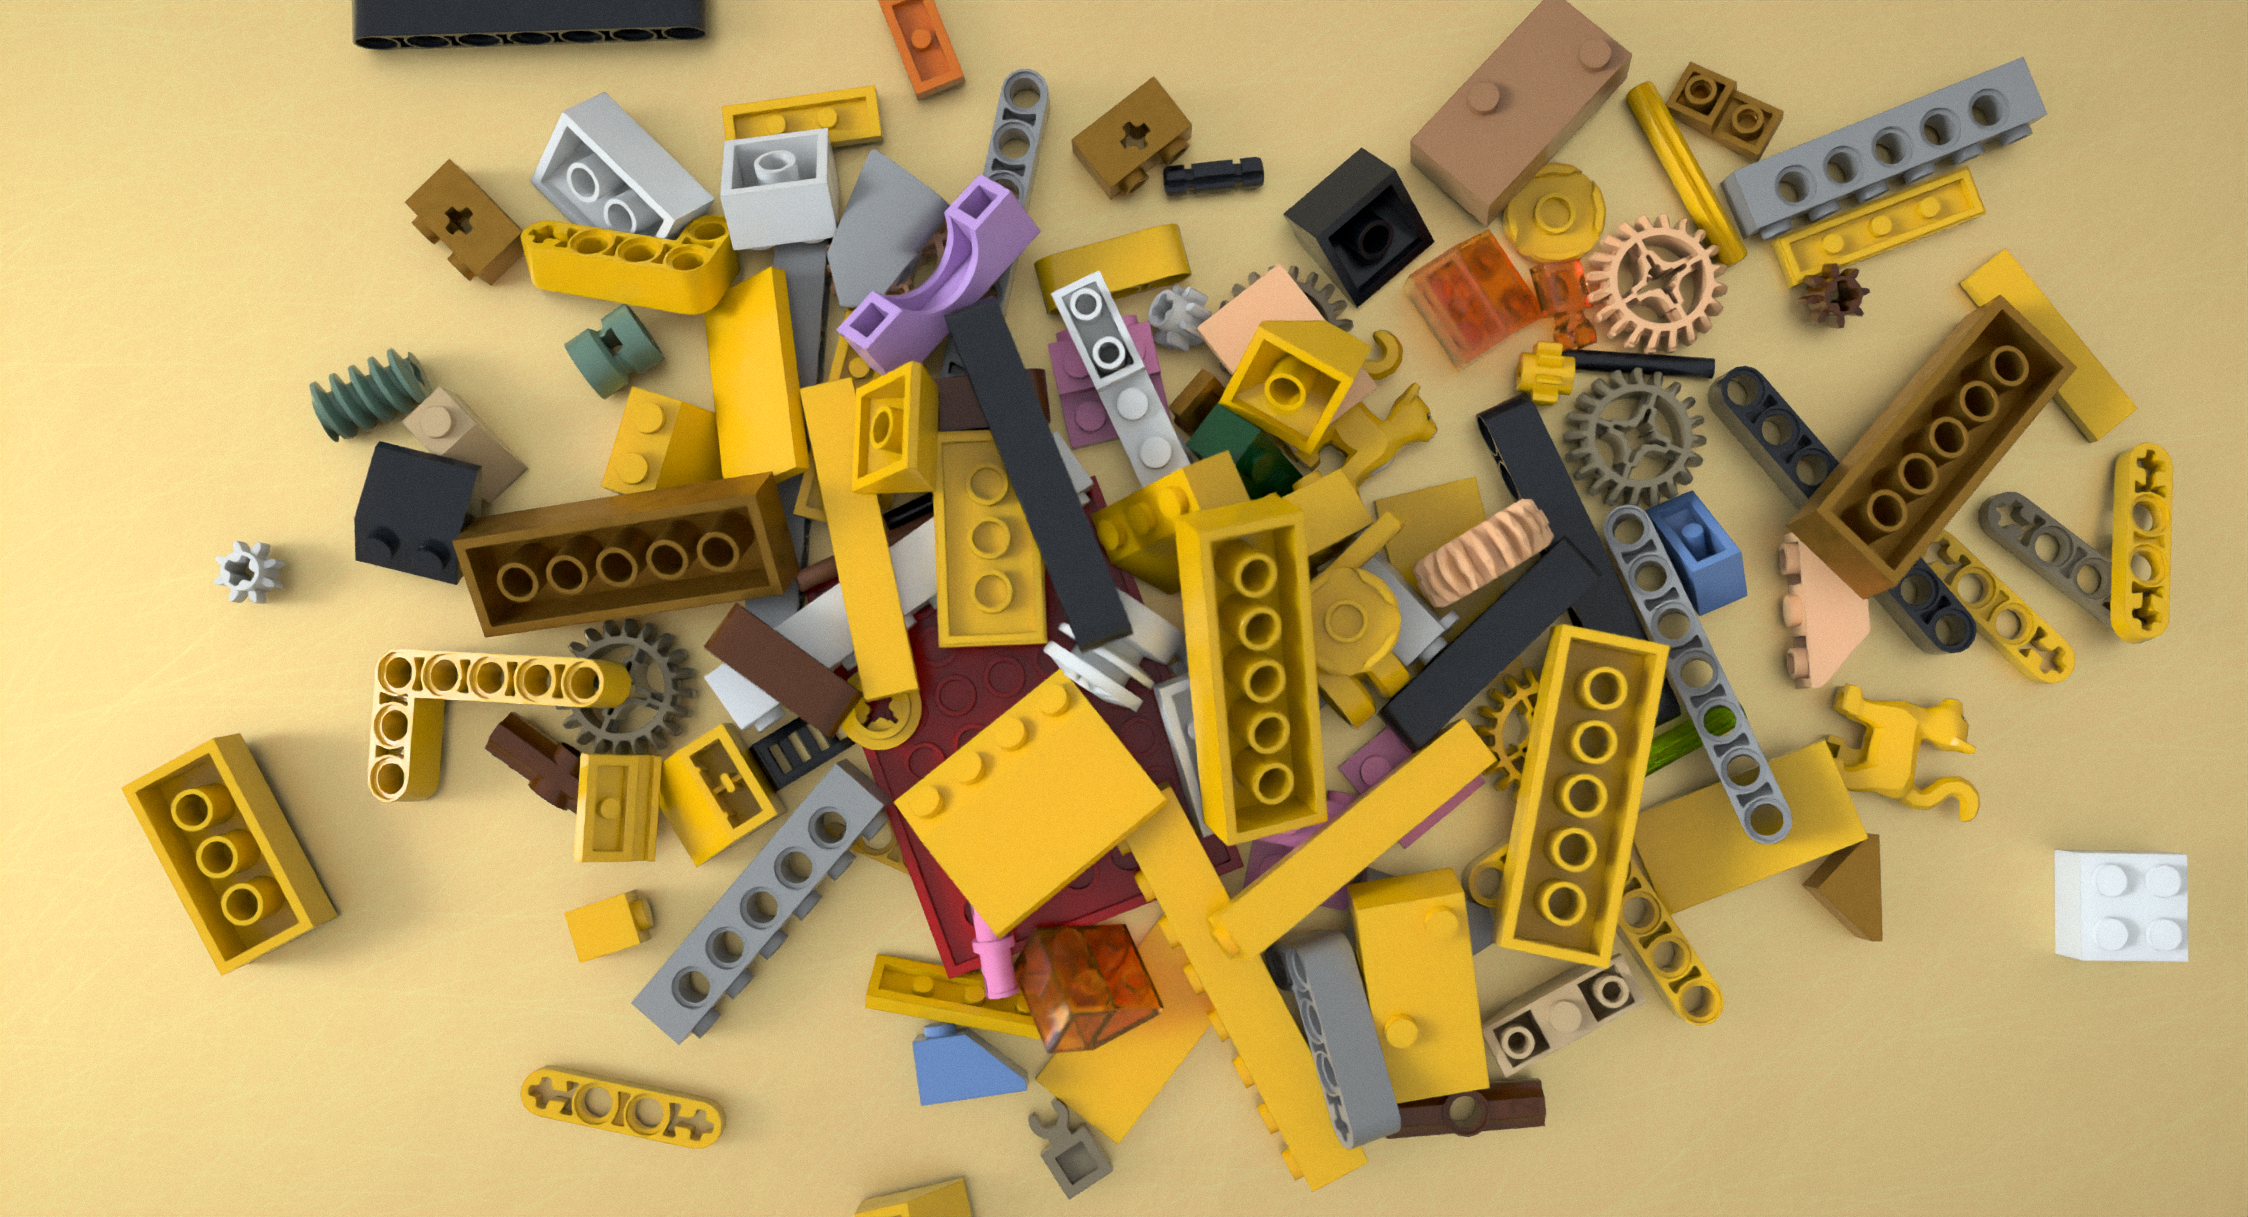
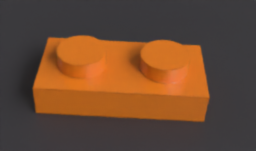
(923, 45)

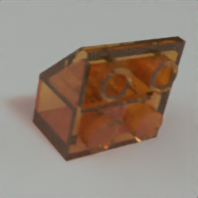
(1472, 299)
(1085, 985)

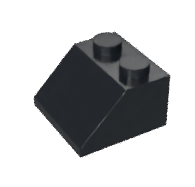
(1360, 226)
(415, 510)

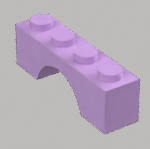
(983, 239)

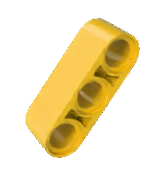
(1126, 263)

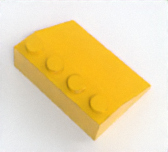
(1030, 803)

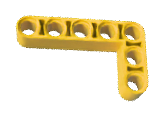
(423, 697)
(1640, 938)

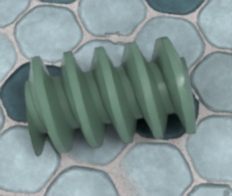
(370, 395)

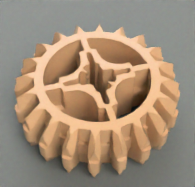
(1664, 301)
(1483, 553)

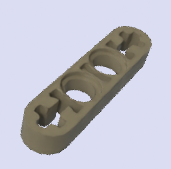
(2072, 556)

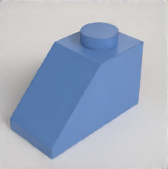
(1700, 552)
(962, 1066)

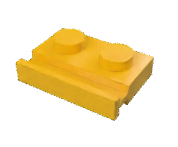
(617, 807)

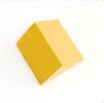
(896, 433)

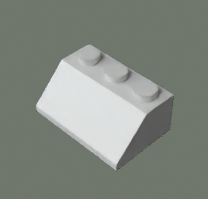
(615, 175)

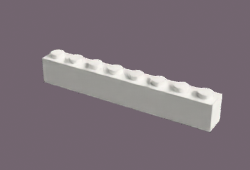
(824, 626)

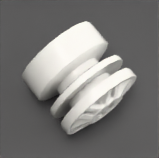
(1111, 666)

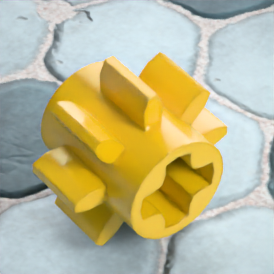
(1545, 373)

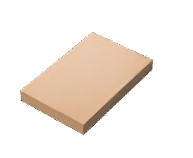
(1269, 298)

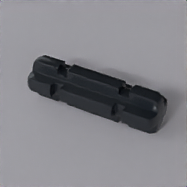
(1213, 176)

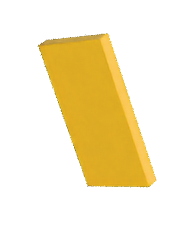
(756, 379)
(1432, 520)
(984, 550)
(1702, 852)
(1124, 1076)

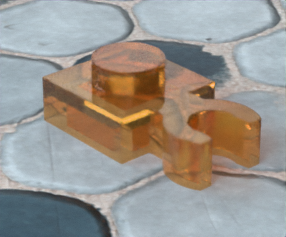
(1563, 295)

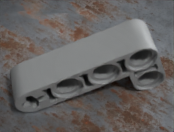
(1340, 1033)

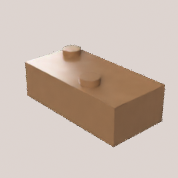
(1519, 108)

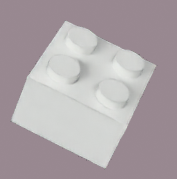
(780, 189)
(2121, 905)

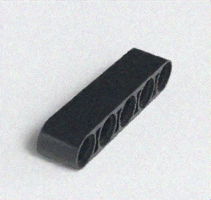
(1489, 644)

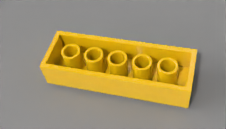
(1252, 668)
(1579, 795)

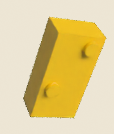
(229, 852)
(1420, 982)

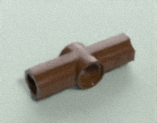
(547, 764)
(1500, 1107)

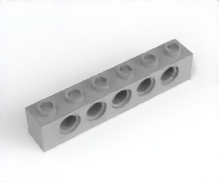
(2003, 93)
(669, 995)

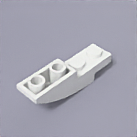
(1120, 378)

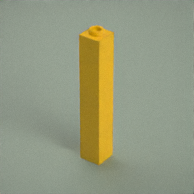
(1349, 841)

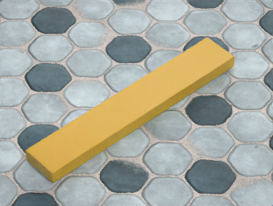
(859, 546)

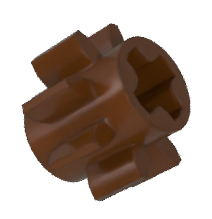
(1849, 295)

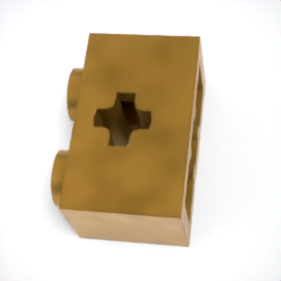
(1145, 113)
(449, 200)

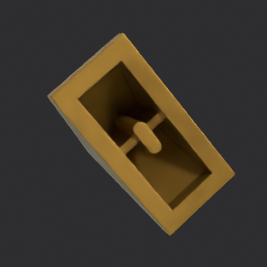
(1851, 887)

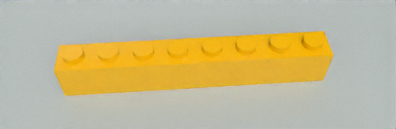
(1243, 996)

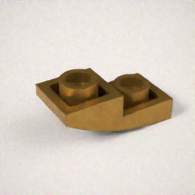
(1722, 113)

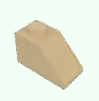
(455, 431)

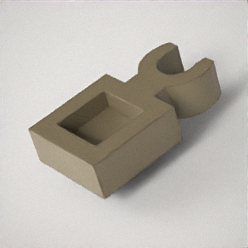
(1073, 1155)

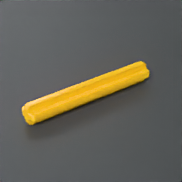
(1685, 173)

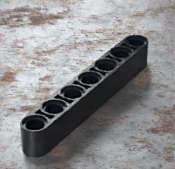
(522, 22)
(1780, 463)
(1536, 472)
(1038, 475)

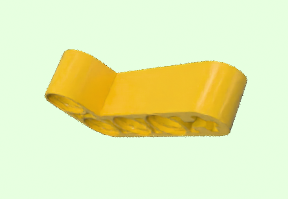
(634, 268)

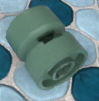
(599, 363)

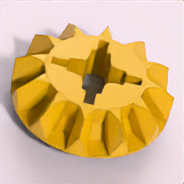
(883, 733)

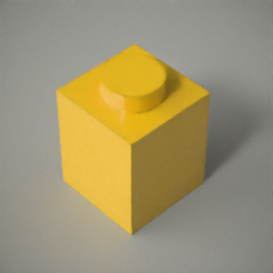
(609, 925)

